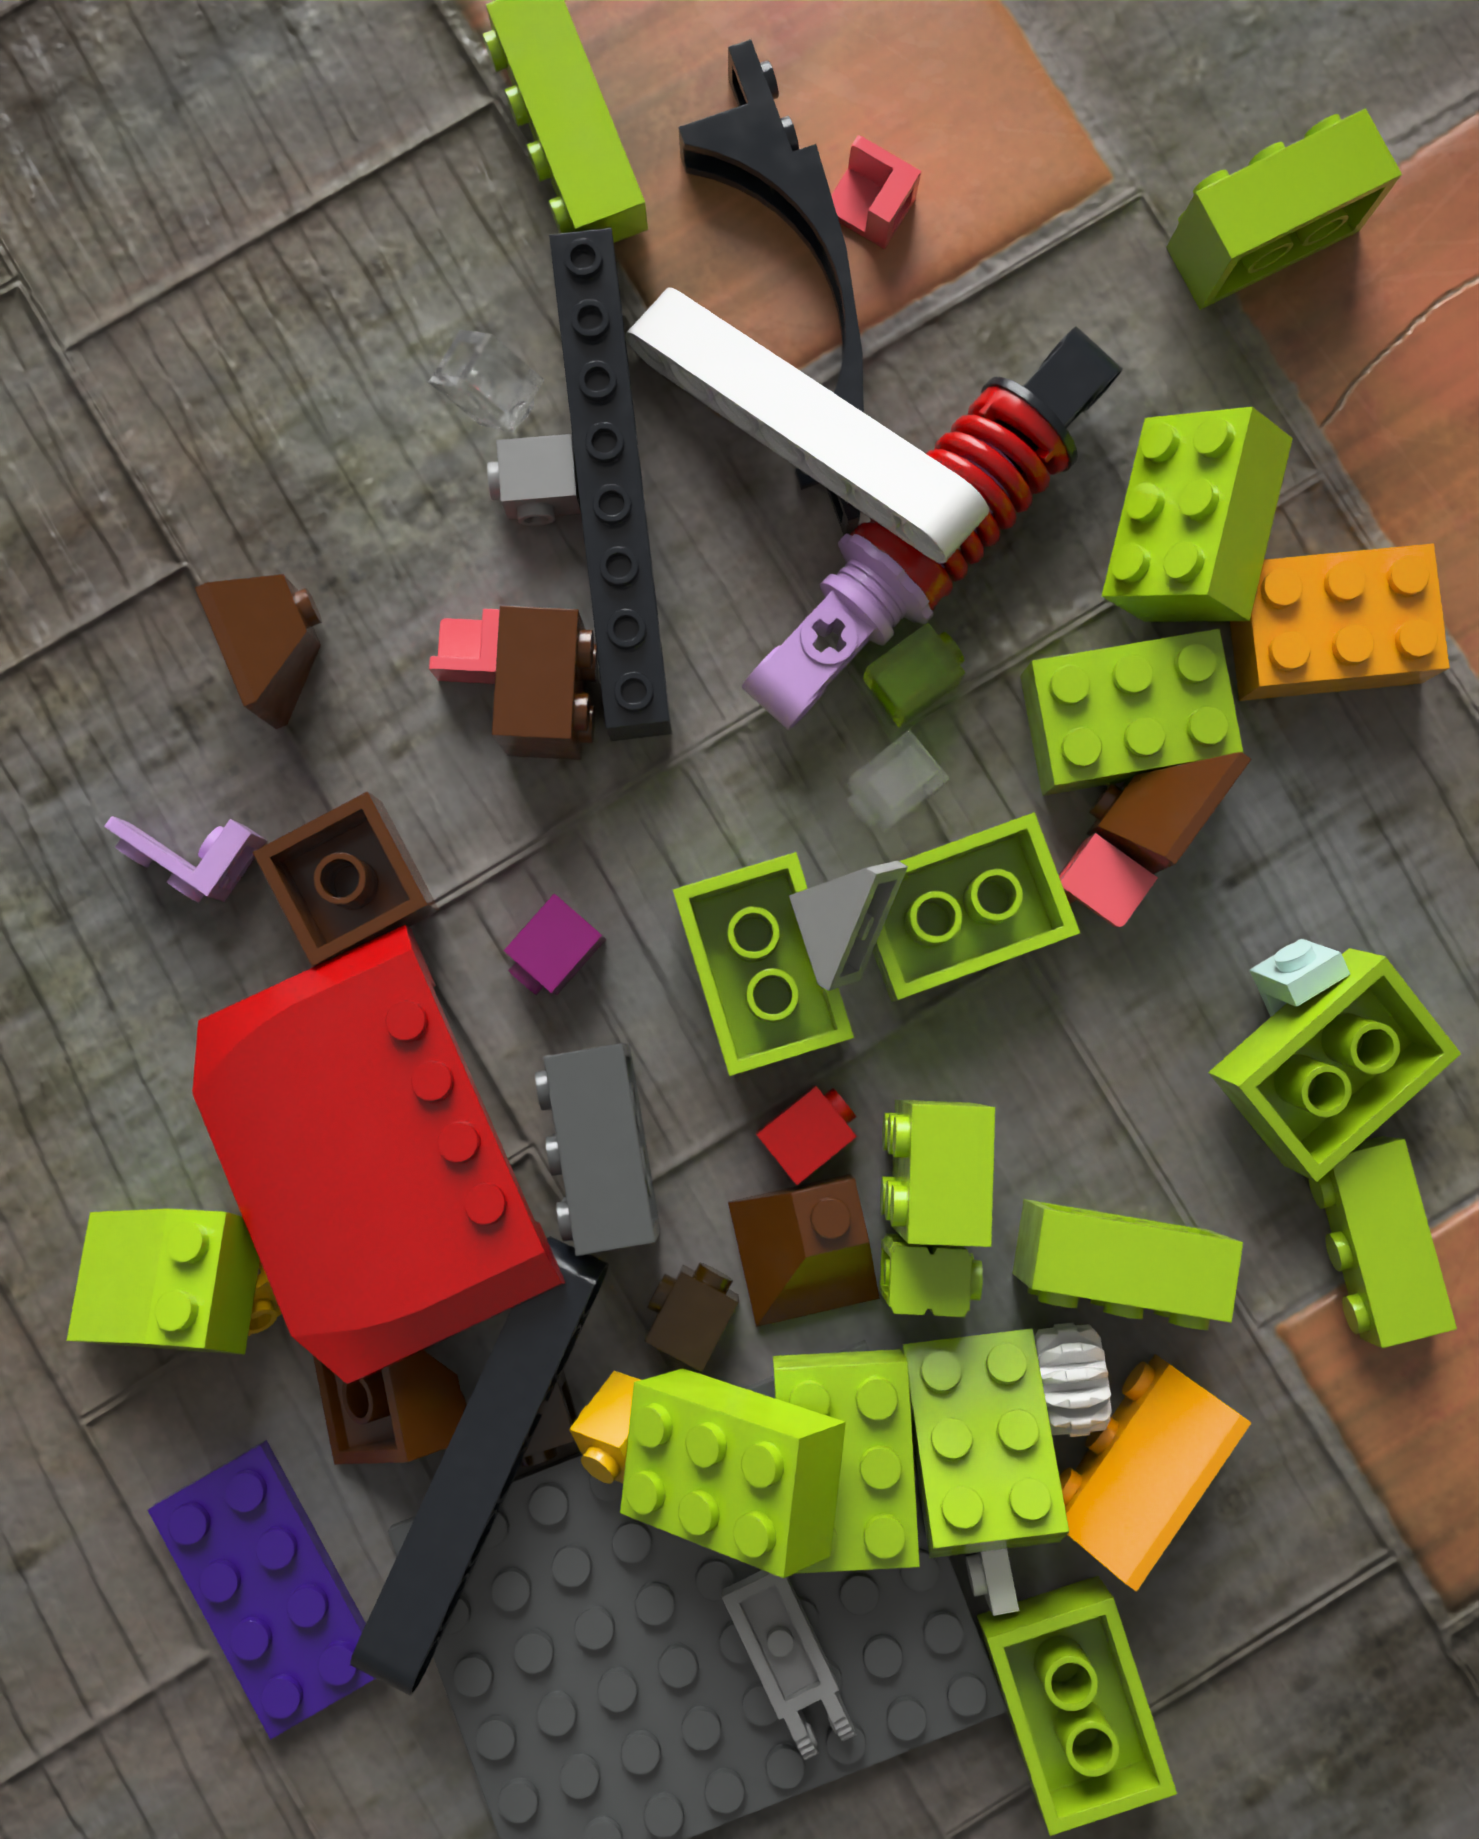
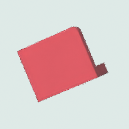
(875, 192)
(467, 649)
(1105, 880)

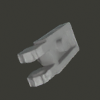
(786, 1655)

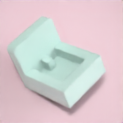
(1297, 974)

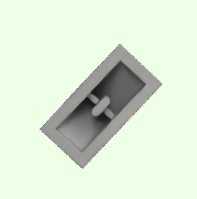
(845, 919)

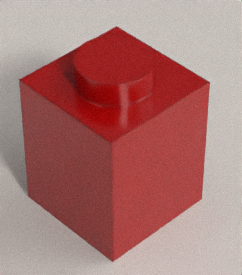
(808, 1132)

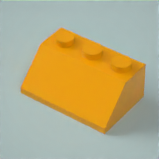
(1148, 1469)

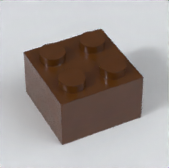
(542, 683)
(345, 879)

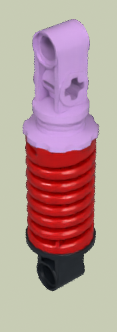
(1007, 454)

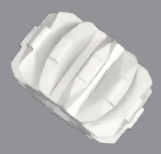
(1074, 1379)

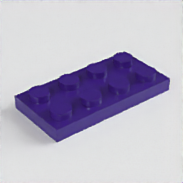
(265, 1587)

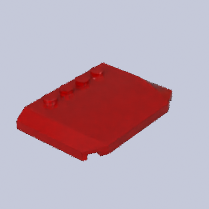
(366, 1160)

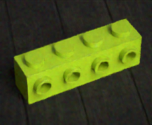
(566, 116)

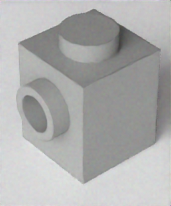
(535, 478)

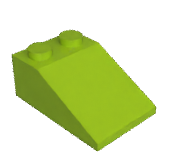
(166, 1281)

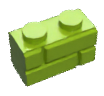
(928, 1278)

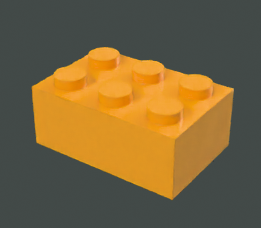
(1342, 624)

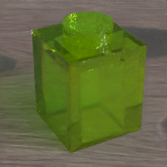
(915, 673)

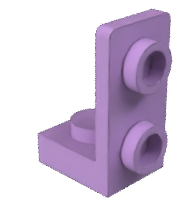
(224, 857)

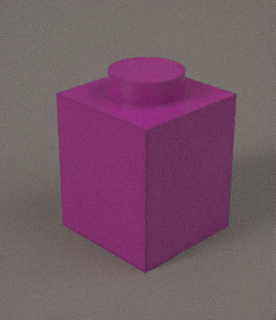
(552, 947)

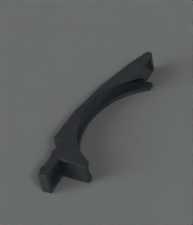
(762, 158)

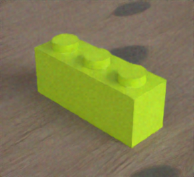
(1383, 1245)

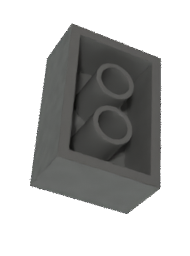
(599, 1149)

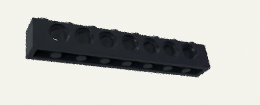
(610, 485)

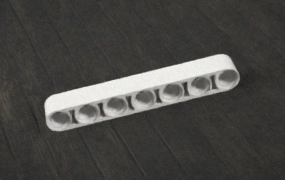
(809, 426)

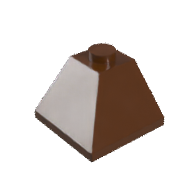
(264, 639)
(1164, 809)
(804, 1249)
(392, 1413)

